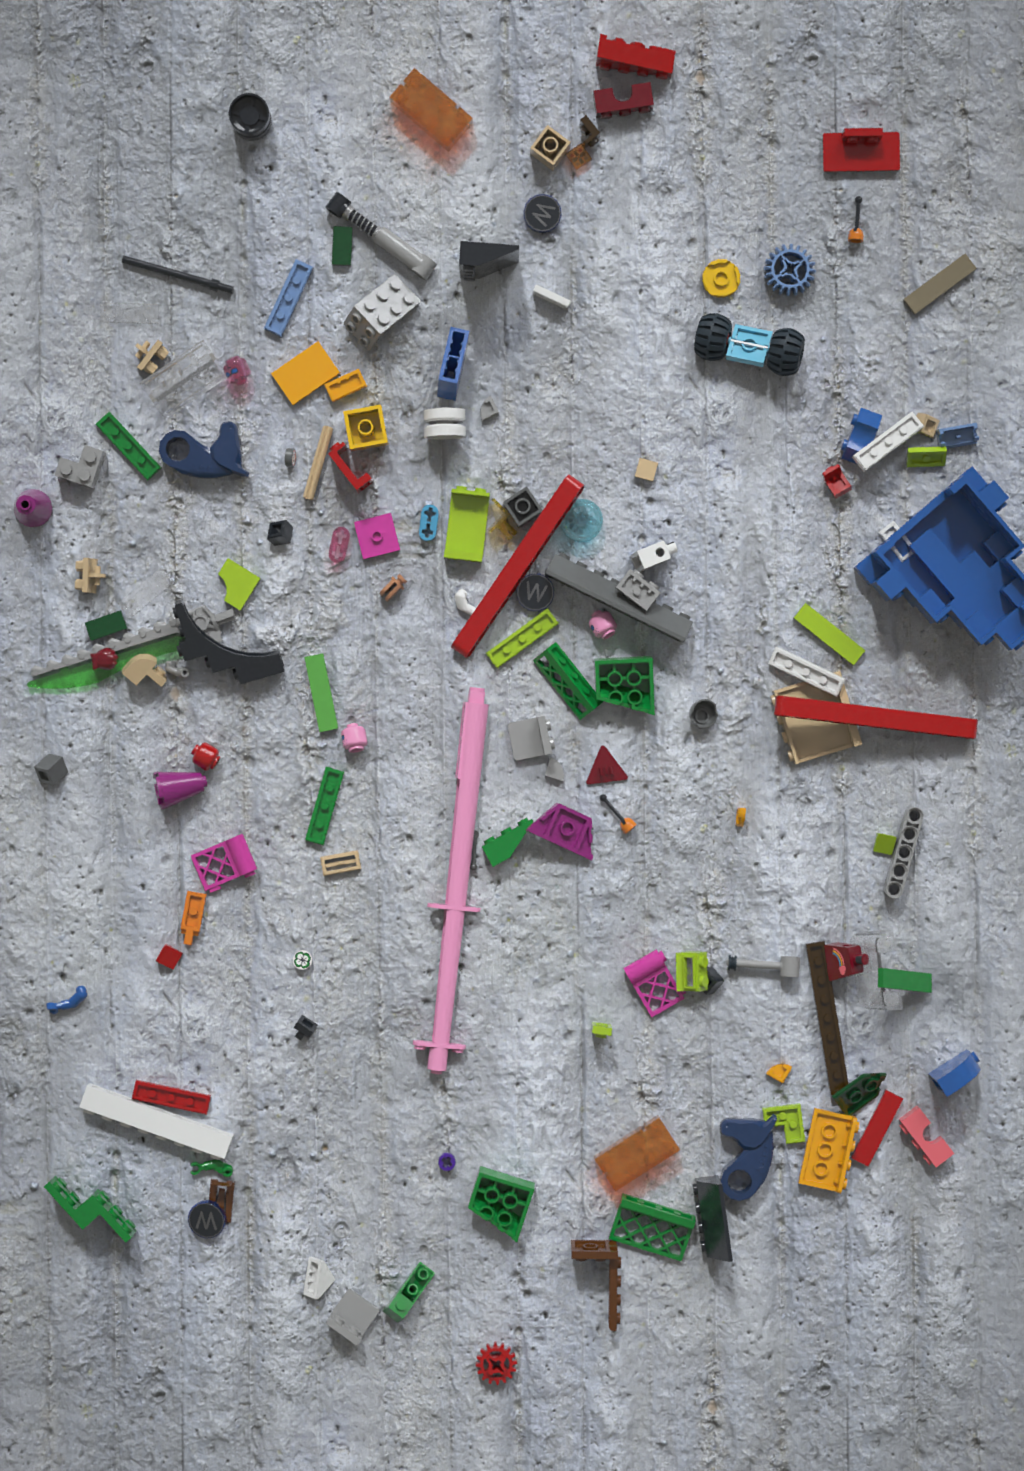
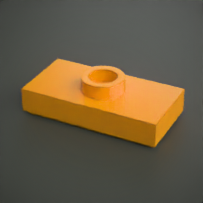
(345, 385)

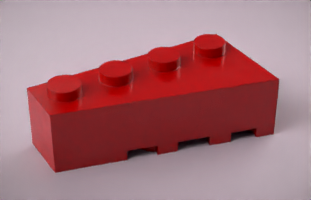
(634, 58)

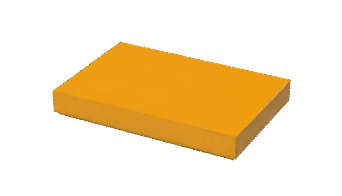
(305, 373)

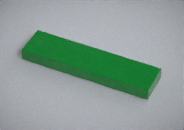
(128, 446)
(324, 805)
(904, 980)

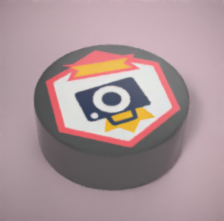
(290, 457)

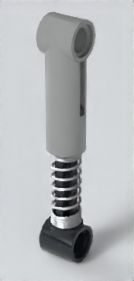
(384, 238)

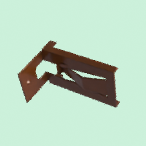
(229, 1195)

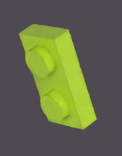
(926, 456)
(601, 1030)

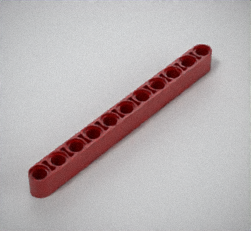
(518, 566)
(875, 717)

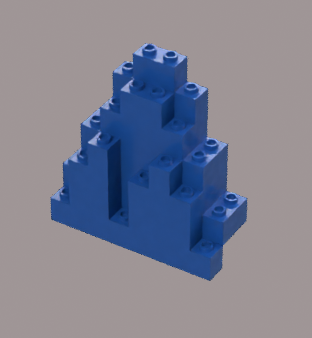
(957, 563)

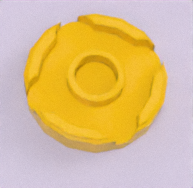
(721, 278)

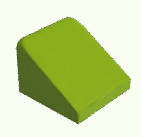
(884, 843)

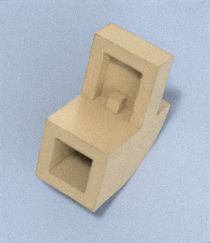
(144, 665)

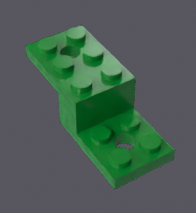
(93, 1206)

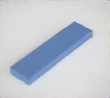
(288, 298)

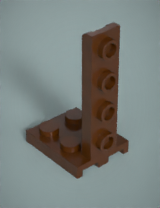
(600, 1251)

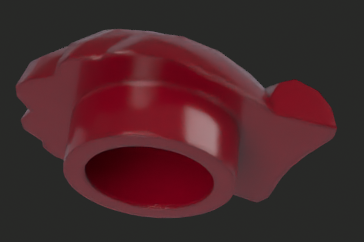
(104, 659)

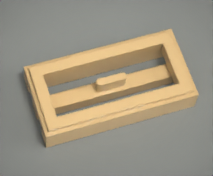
(356, 859)

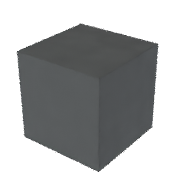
(522, 507)

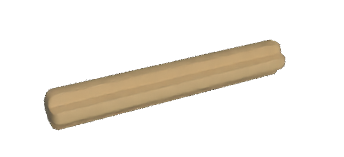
(318, 461)

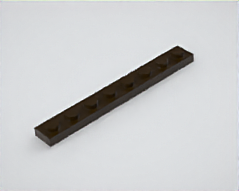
(827, 1017)

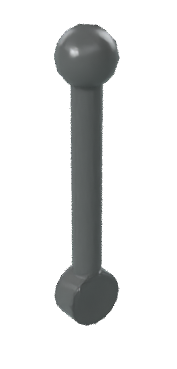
(473, 866)

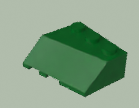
(626, 682)
(501, 1200)

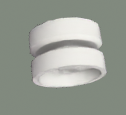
(443, 423)

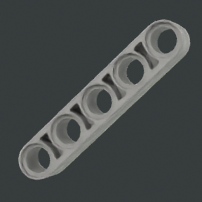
(904, 862)

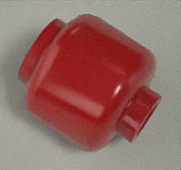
(205, 756)

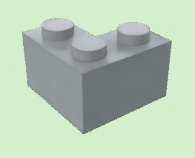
(84, 472)

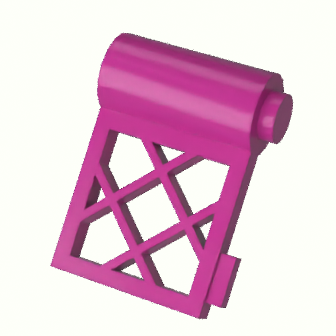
(238, 856)
(647, 968)

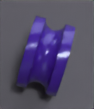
(440, 1161)

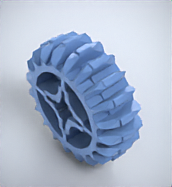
(794, 276)

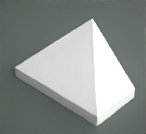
(317, 1278)

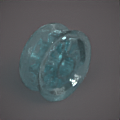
(593, 532)

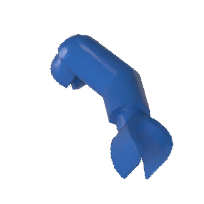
(73, 1002)

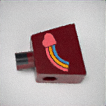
(844, 960)

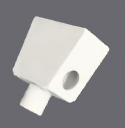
(647, 557)

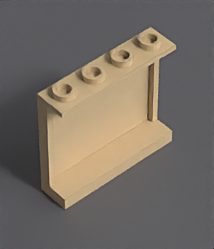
(815, 738)

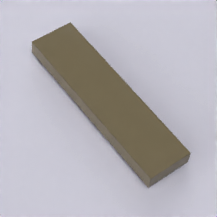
(939, 284)

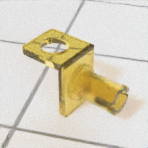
(501, 522)

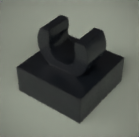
(304, 1027)

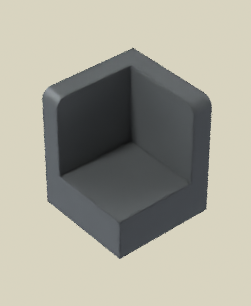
(51, 769)

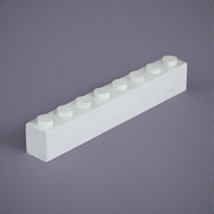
(156, 1121)

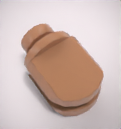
(399, 581)

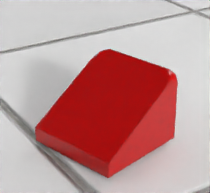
(169, 956)

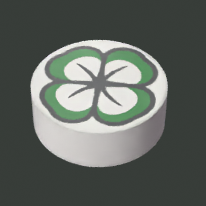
(302, 959)

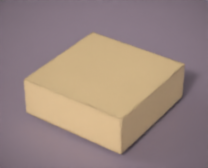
(646, 469)

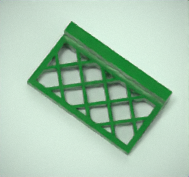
(658, 1212)

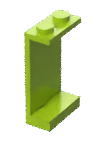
(467, 524)

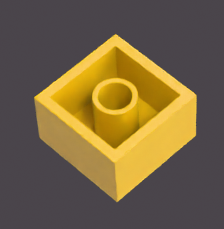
(365, 428)

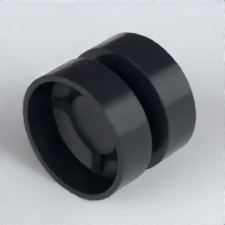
(250, 116)

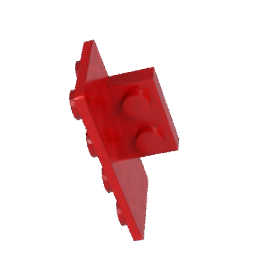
(861, 150)

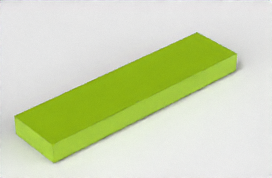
(829, 634)
(522, 638)

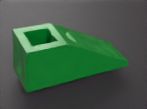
(503, 846)
(408, 1292)

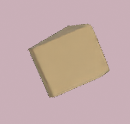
(930, 424)

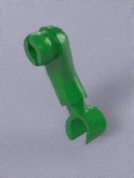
(216, 1165)

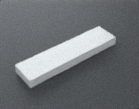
(888, 441)
(806, 671)

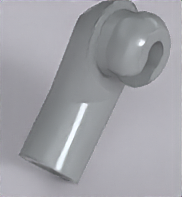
(172, 669)

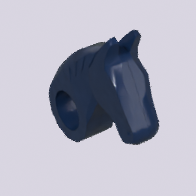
(207, 463)
(756, 1140)

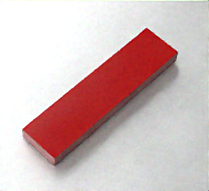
(171, 1097)
(876, 1128)

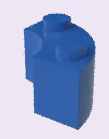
(862, 433)

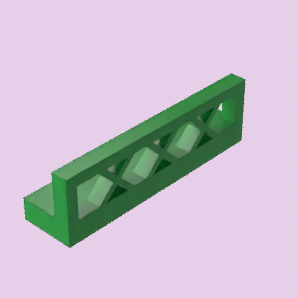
(570, 678)

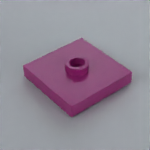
(377, 536)

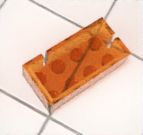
(431, 109)
(636, 1153)

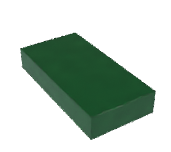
(342, 246)
(106, 625)

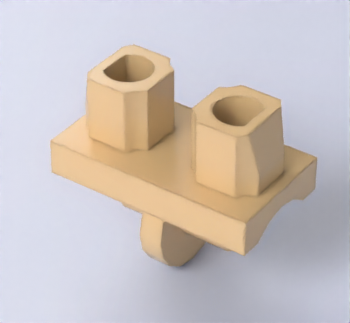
(157, 349)
(91, 575)

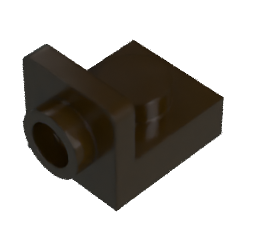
(589, 128)

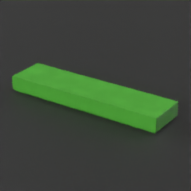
(321, 692)

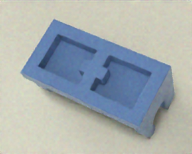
(957, 436)

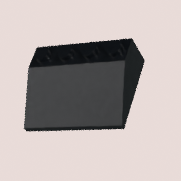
(483, 259)
(713, 1218)

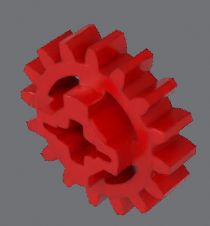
(502, 1369)

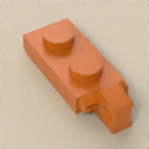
(192, 915)

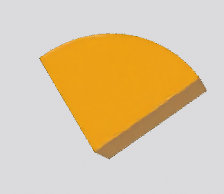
(740, 817)
(779, 1072)

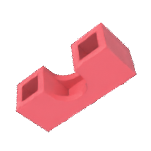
(935, 1151)

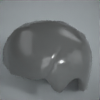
(703, 714)

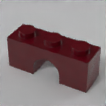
(608, 105)

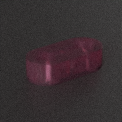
(334, 544)

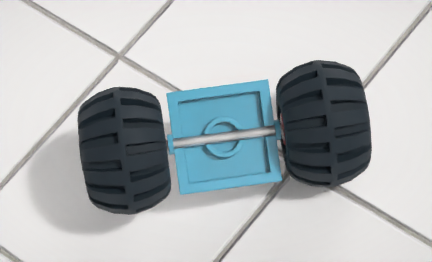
(749, 344)

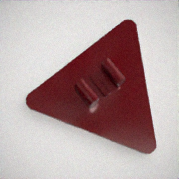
(605, 768)

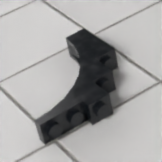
(248, 665)

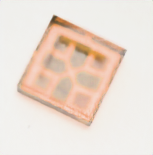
(578, 156)

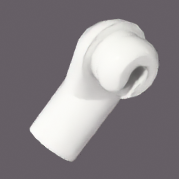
(461, 602)

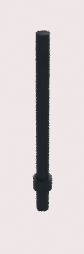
(213, 284)

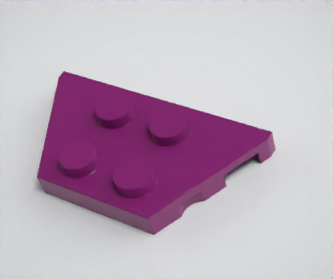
(566, 829)

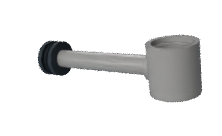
(788, 965)

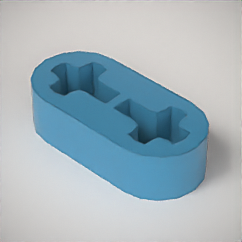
(433, 524)

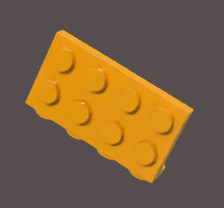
(828, 1150)

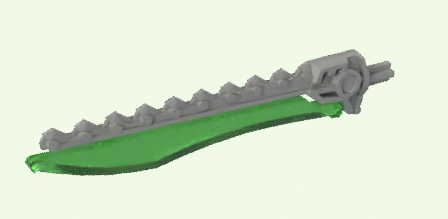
(85, 675)

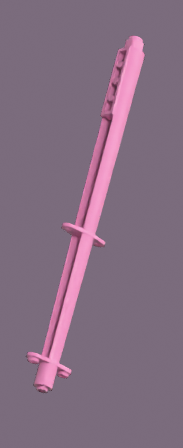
(468, 782)

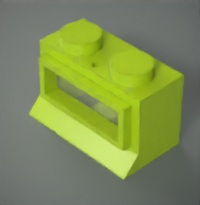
(691, 971)

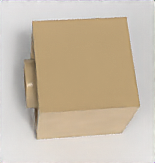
(550, 147)

